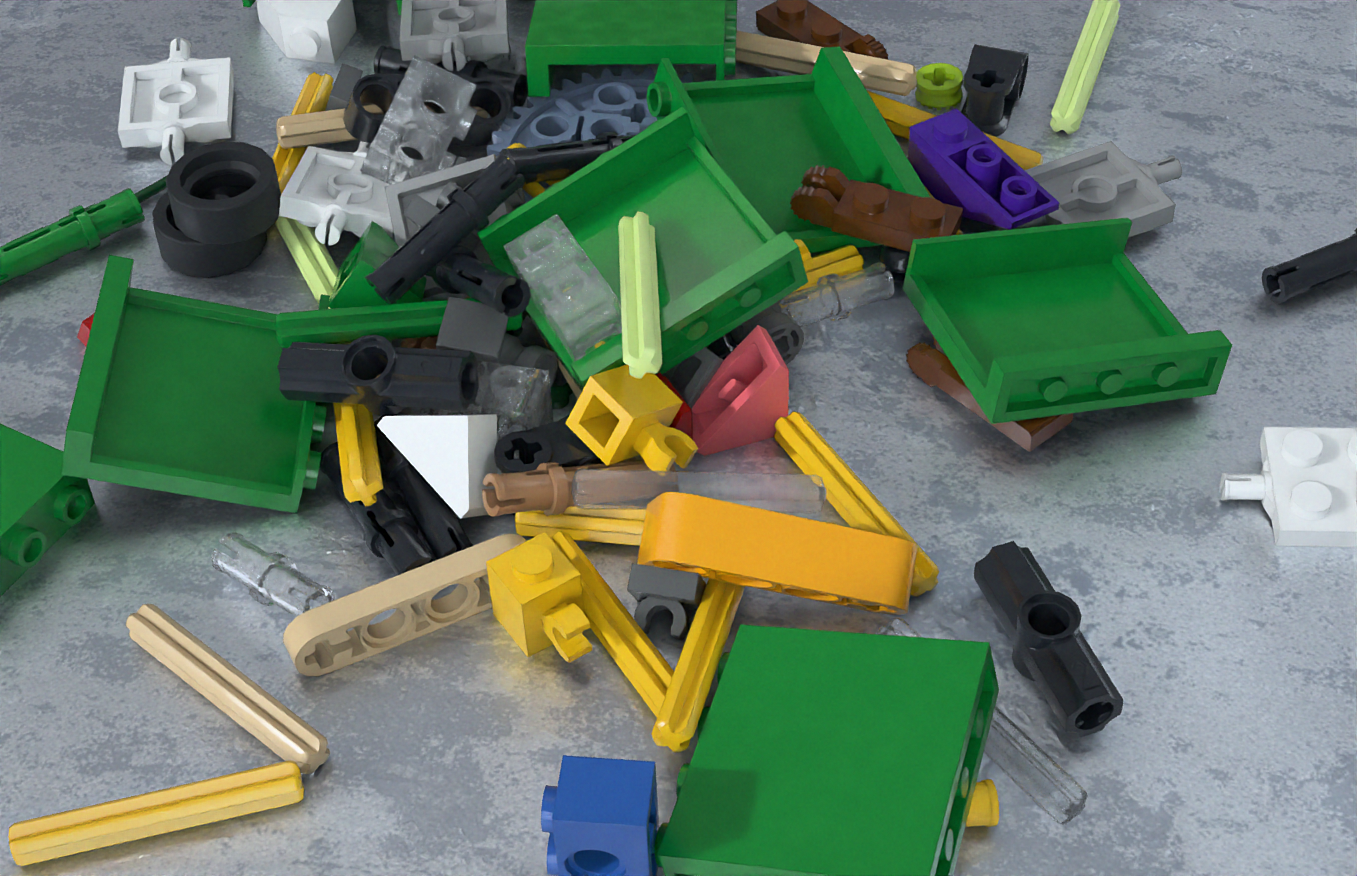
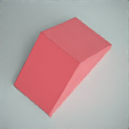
(742, 397)

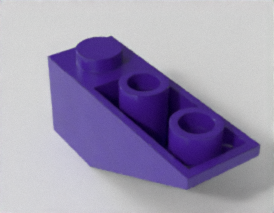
(973, 173)

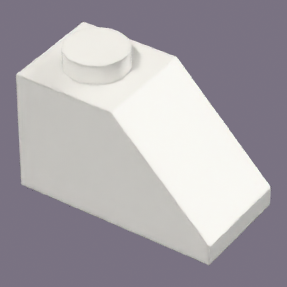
(309, 27)

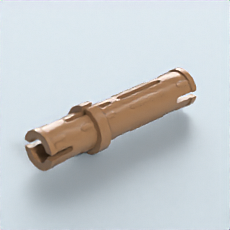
(541, 489)

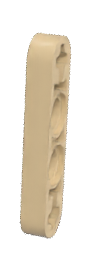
(320, 637)

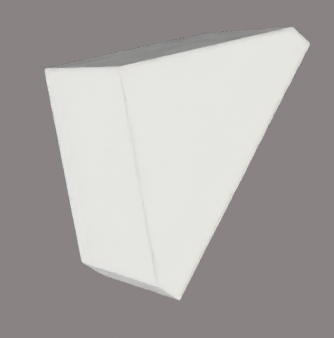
(449, 453)

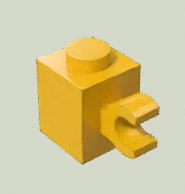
(631, 418)
(539, 598)

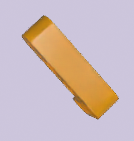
(778, 552)

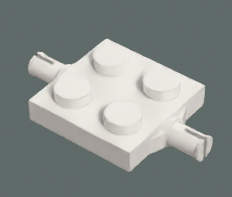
(176, 102)
(335, 195)
(1304, 485)

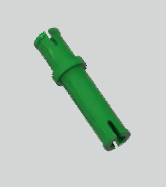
(71, 233)

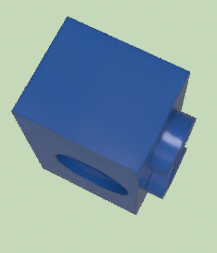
(601, 818)

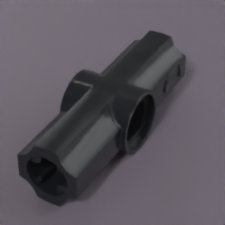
(406, 380)
(1048, 639)

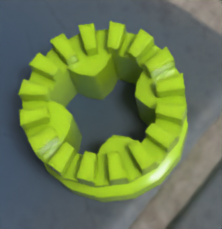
(939, 96)

